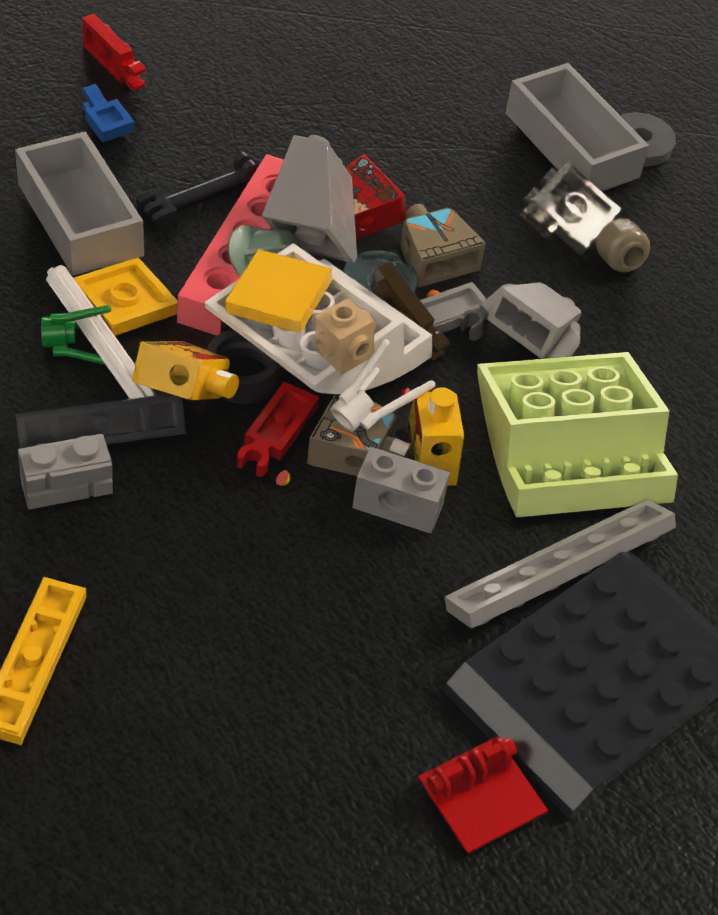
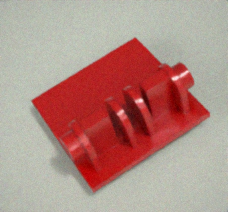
(483, 793)

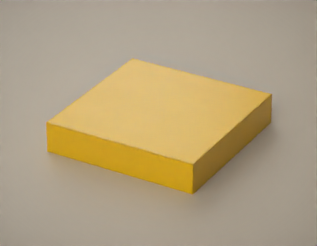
(279, 291)
(132, 294)

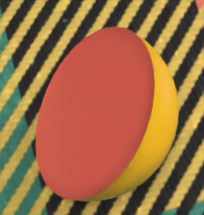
(283, 478)

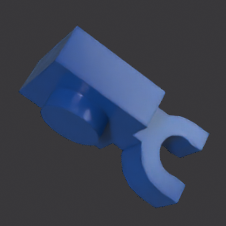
(106, 118)

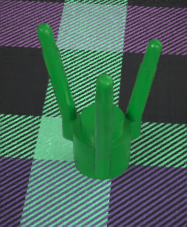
(60, 331)

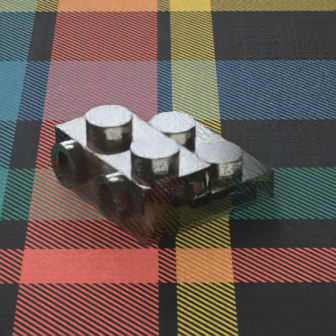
(569, 208)

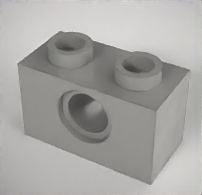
(400, 489)

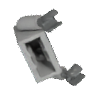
(532, 317)

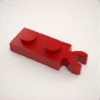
(112, 52)
(277, 426)

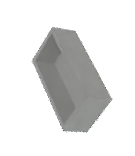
(576, 126)
(80, 203)

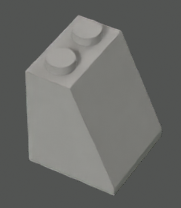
(314, 199)

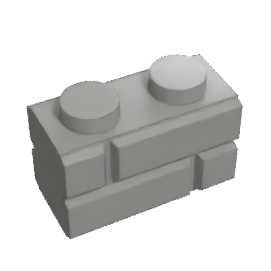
(65, 471)

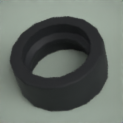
(252, 387)

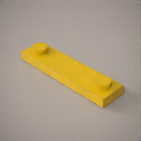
(36, 654)

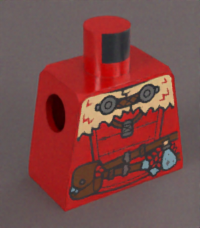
(375, 197)

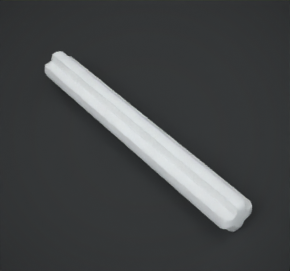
(97, 332)

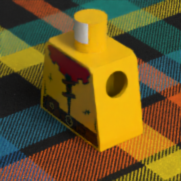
(195, 372)
(436, 420)

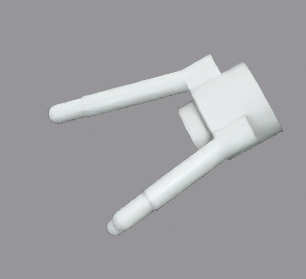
(355, 405)

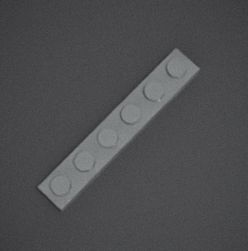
(559, 563)

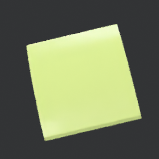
(576, 433)

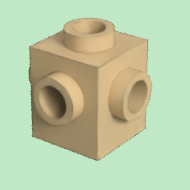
(344, 335)

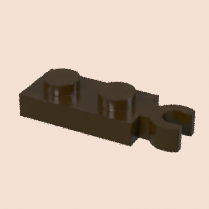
(395, 291)

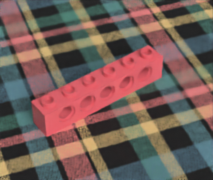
(214, 269)

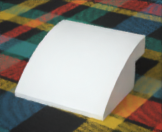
(297, 352)

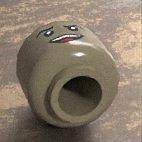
(623, 245)

